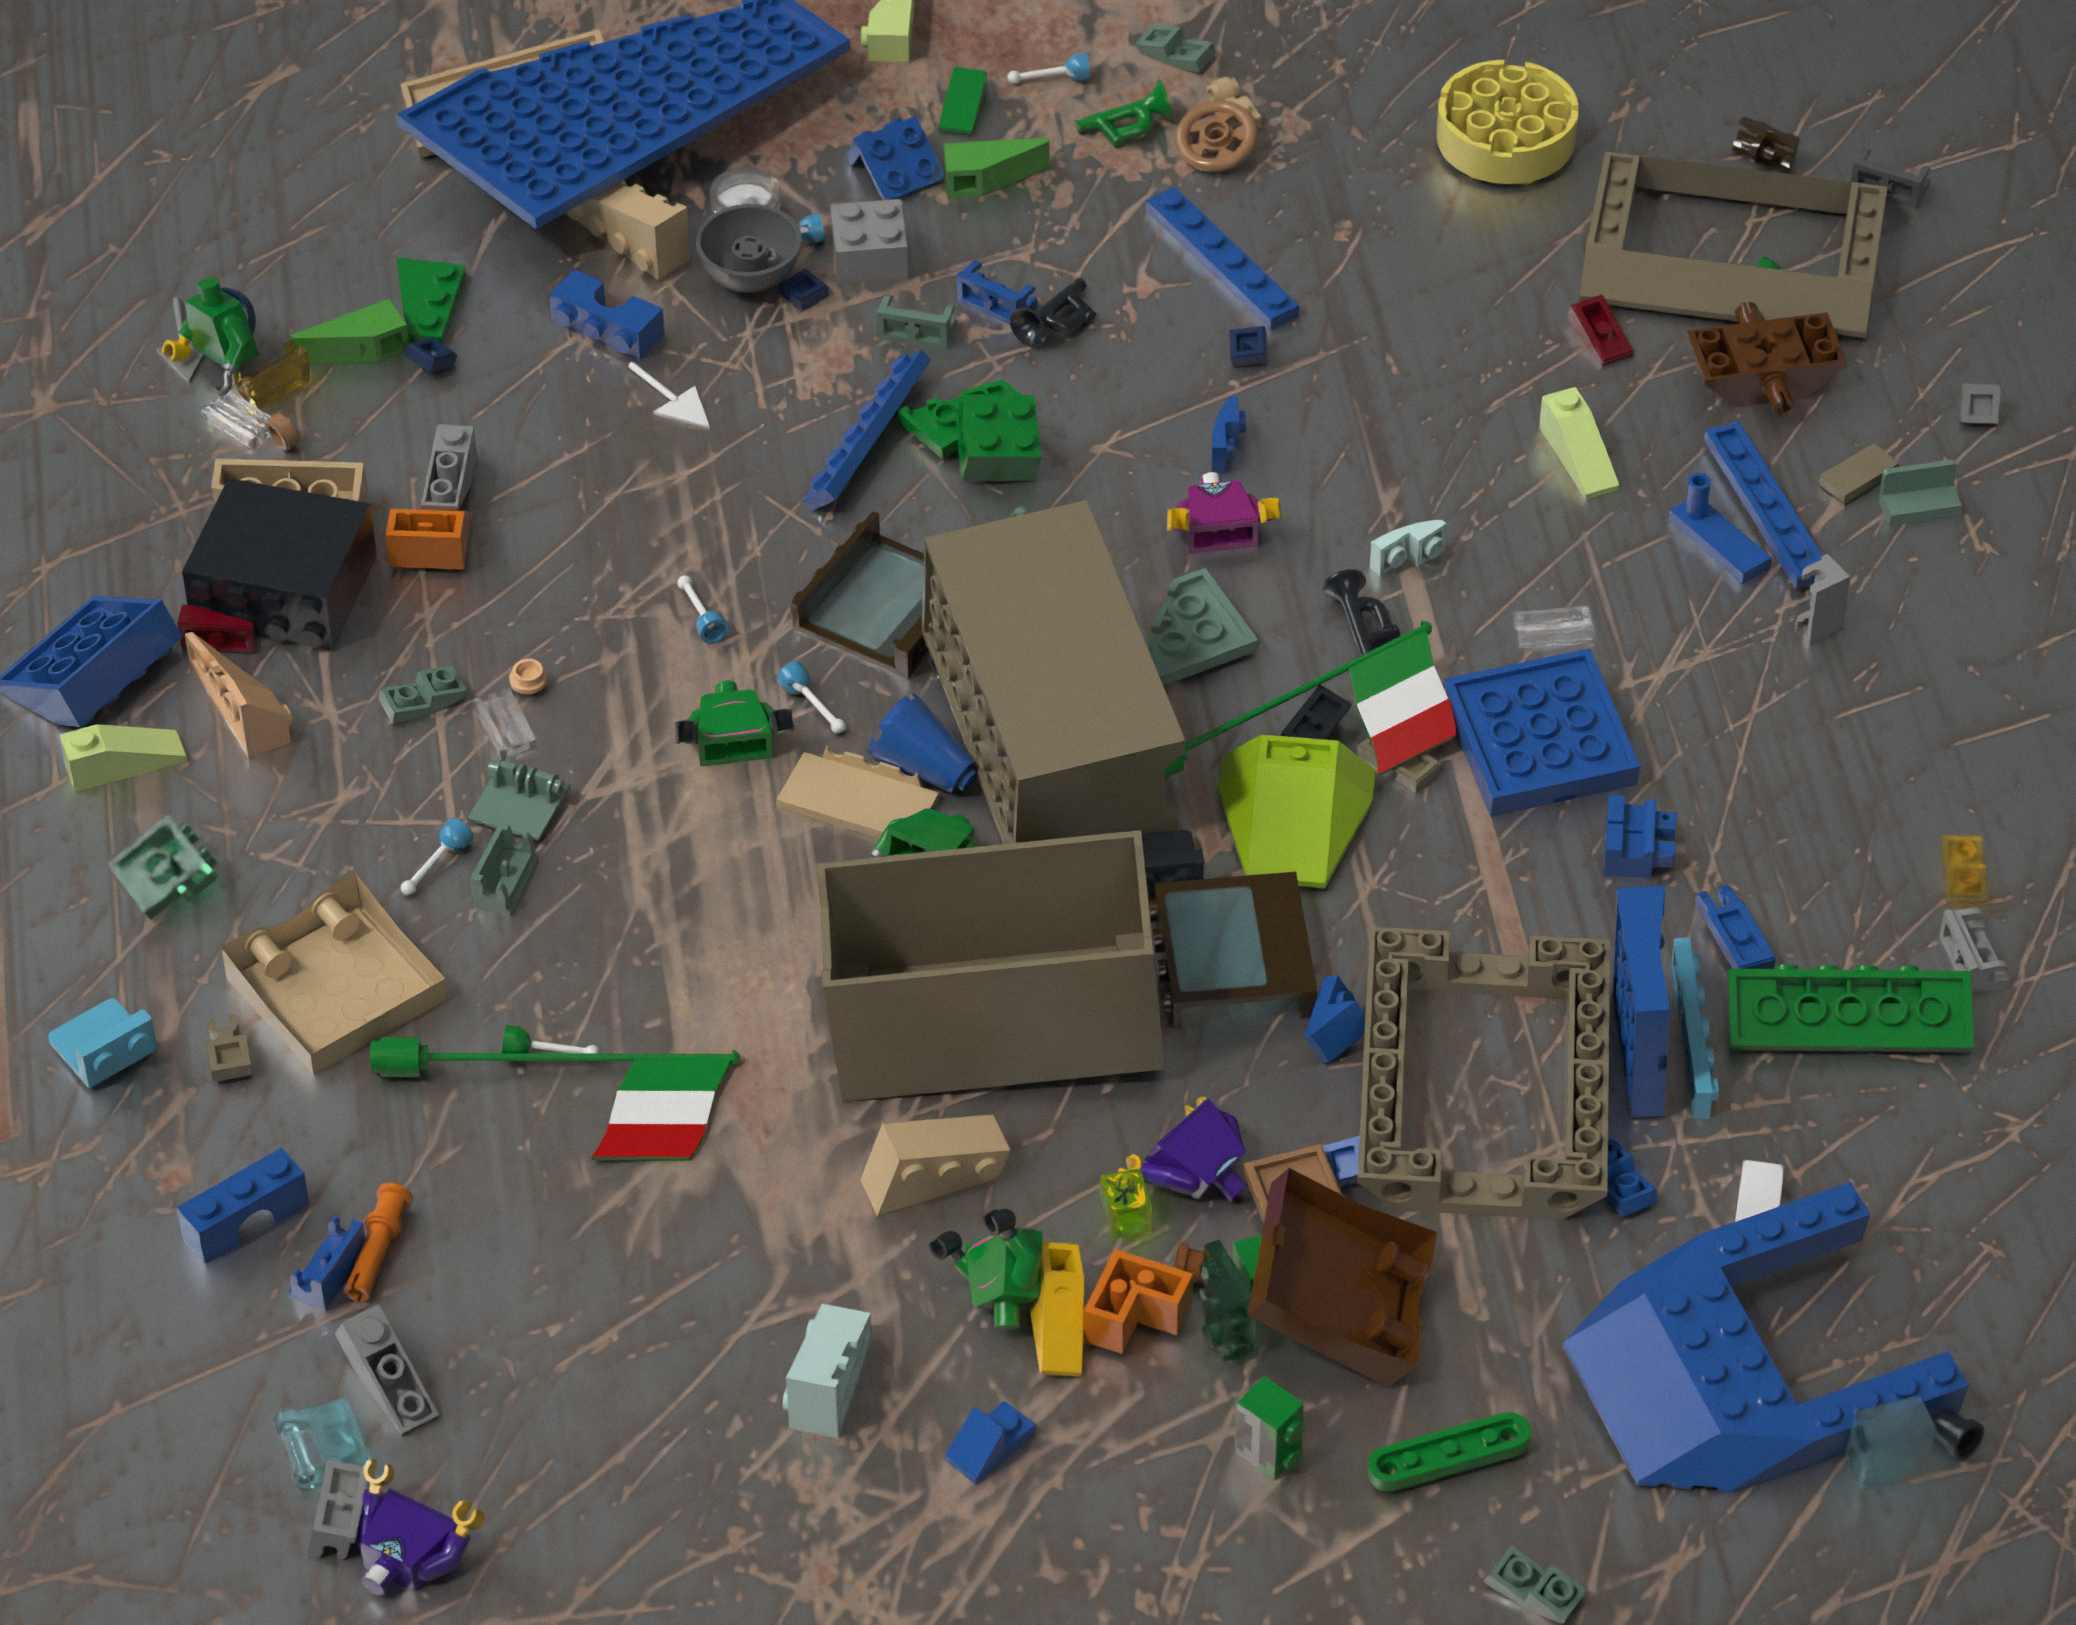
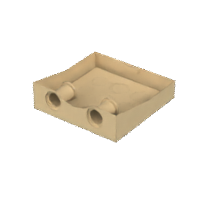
(333, 975)

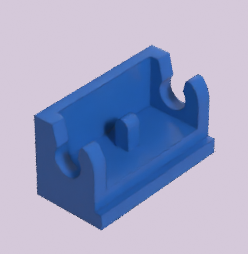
(989, 296)
(329, 1266)

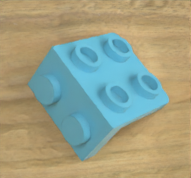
(104, 1041)

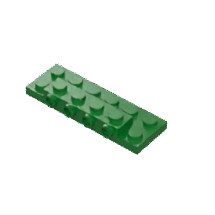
(1850, 1009)

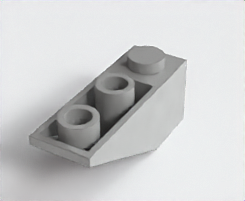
(450, 467)
(385, 1369)

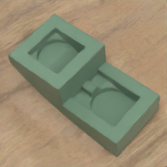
(1169, 47)

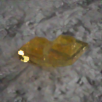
(1963, 868)

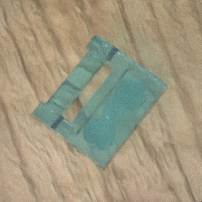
(334, 1436)

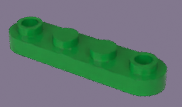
(1448, 1451)

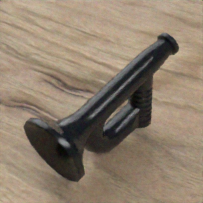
(1030, 325)
(1345, 588)

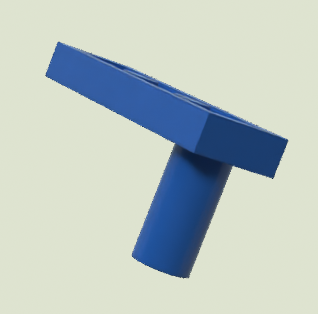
(1716, 533)

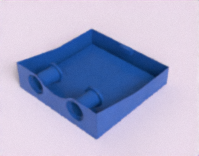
(1541, 732)
(1641, 997)

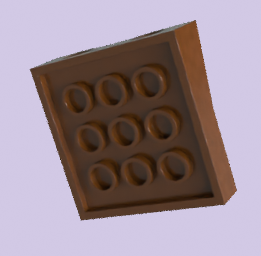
(1341, 1277)

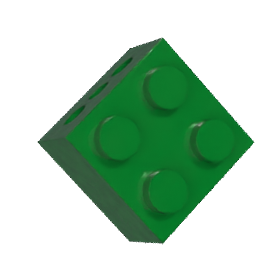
(998, 437)

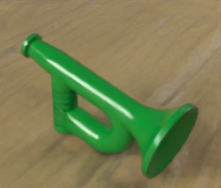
(1155, 102)

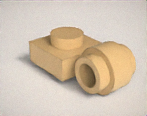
(1228, 90)

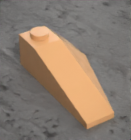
(244, 702)

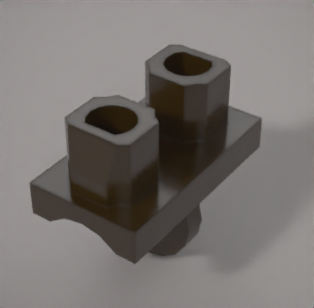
(1766, 144)

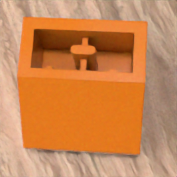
(428, 538)

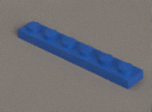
(1222, 258)
(863, 434)
(1764, 500)

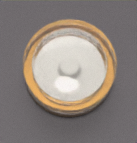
(744, 186)

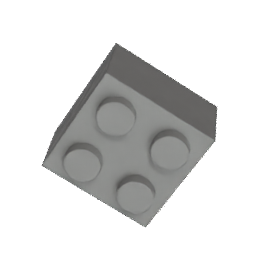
(869, 241)

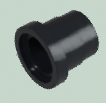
(1958, 1433)

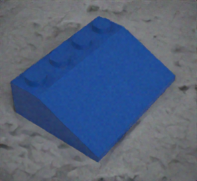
(91, 658)

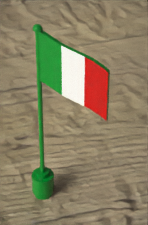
(1395, 698)
(656, 1111)

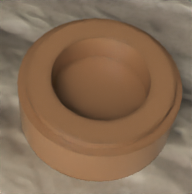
(282, 431)

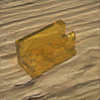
(274, 379)

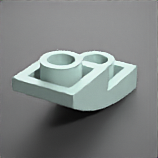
(1413, 542)

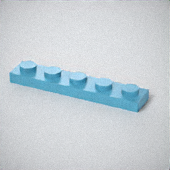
(1694, 1028)

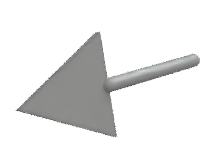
(188, 367)

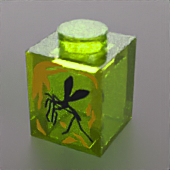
(1125, 1203)

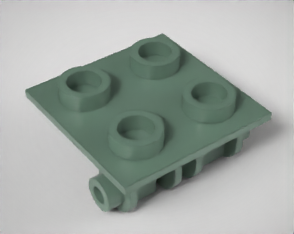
(519, 798)

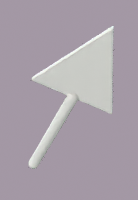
(683, 408)

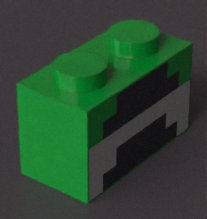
(1269, 1428)

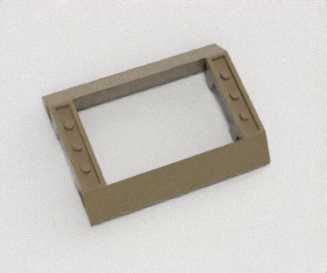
(1718, 288)
(1553, 969)

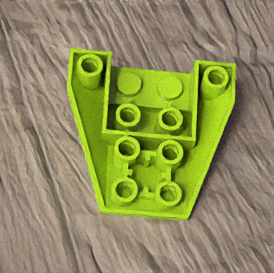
(1294, 804)

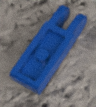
(1735, 931)

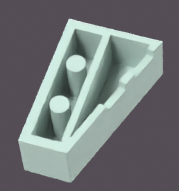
(827, 1370)

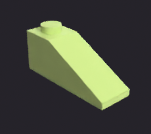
(889, 31)
(1577, 442)
(114, 753)

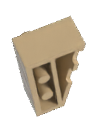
(932, 1160)

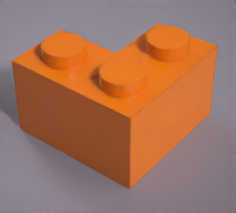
(1134, 1293)

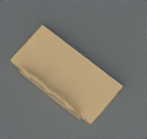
(853, 792)

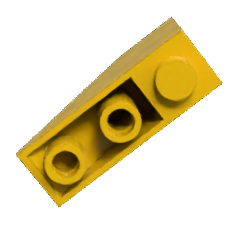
(1059, 1310)

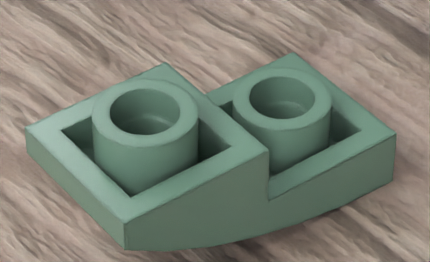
(430, 693)
(1538, 1590)

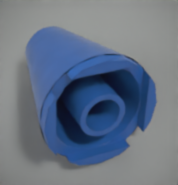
(922, 745)

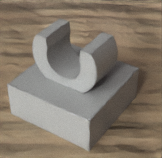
(1980, 403)

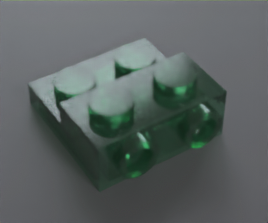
(164, 866)
(1226, 1305)

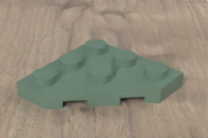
(1197, 629)

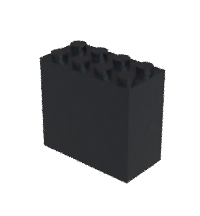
(282, 561)

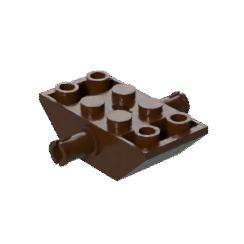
(1767, 358)

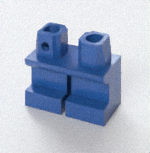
(1630, 838)

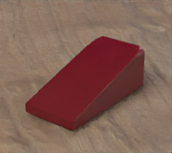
(1599, 330)
(217, 629)

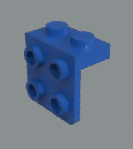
(897, 158)

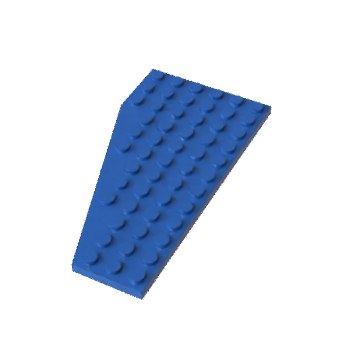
(602, 111)

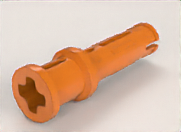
(382, 1226)

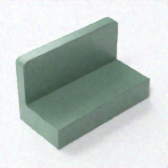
(1919, 493)

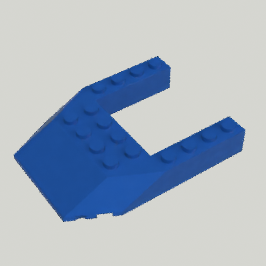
(1692, 1381)

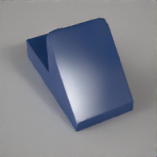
(1335, 1020)
(988, 1440)

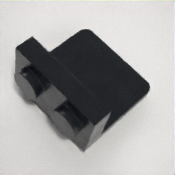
(1171, 858)

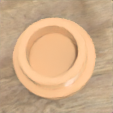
(528, 676)

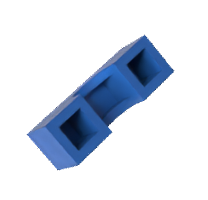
(627, 328)
(214, 1217)

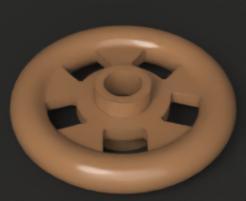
(1226, 159)

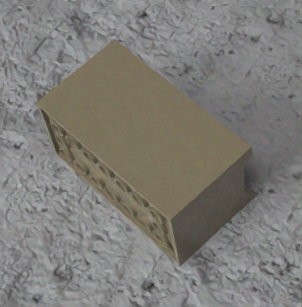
(1049, 677)
(989, 966)

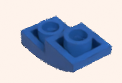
(1226, 434)
(1625, 1186)

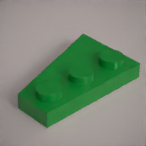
(429, 296)
(936, 421)

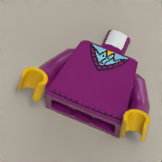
(1221, 515)

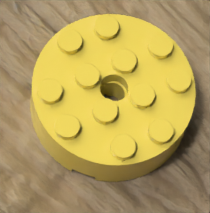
(1507, 122)

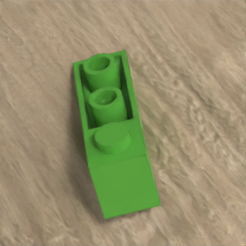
(990, 165)
(357, 337)

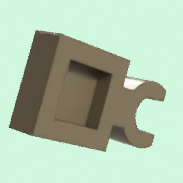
(228, 1051)

